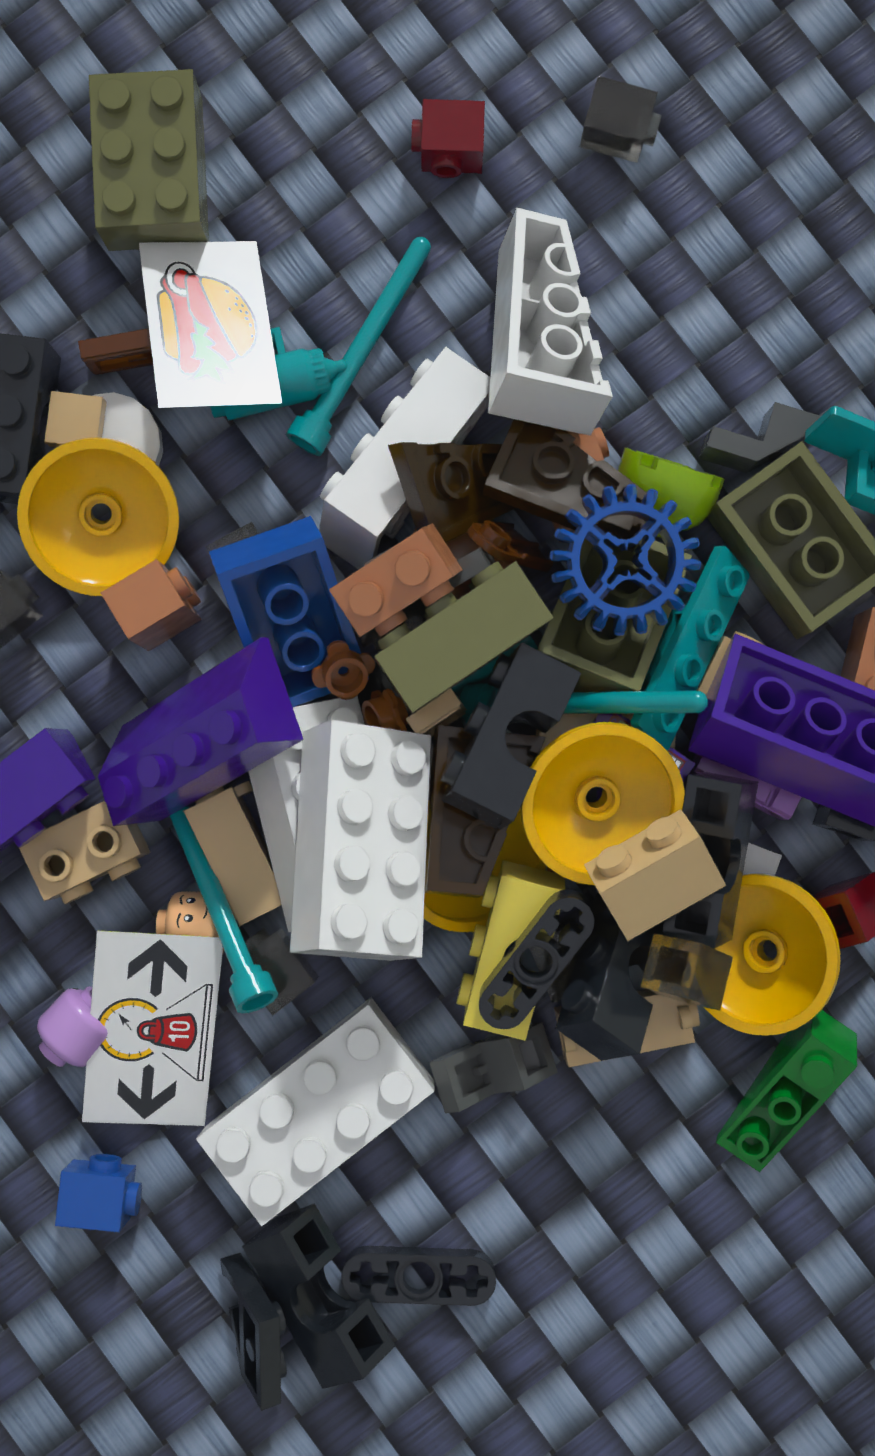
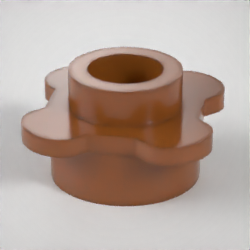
(353, 681)
(385, 711)

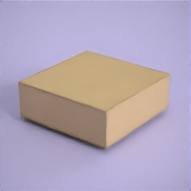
(74, 417)
(440, 711)

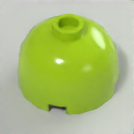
(690, 489)

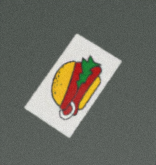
(208, 324)

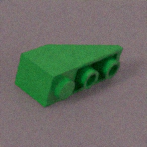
(790, 1089)

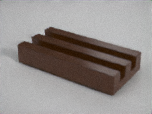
(117, 351)

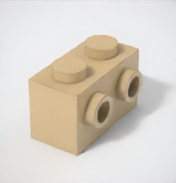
(81, 851)
(654, 874)

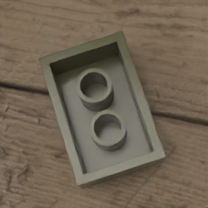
(148, 158)
(798, 540)
(461, 635)
(603, 658)

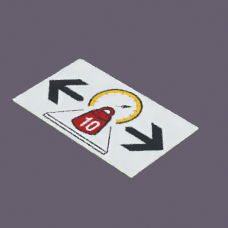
(160, 1023)

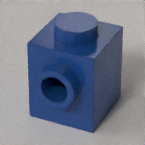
(98, 1194)

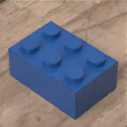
(281, 592)

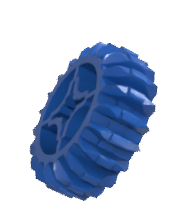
(656, 523)

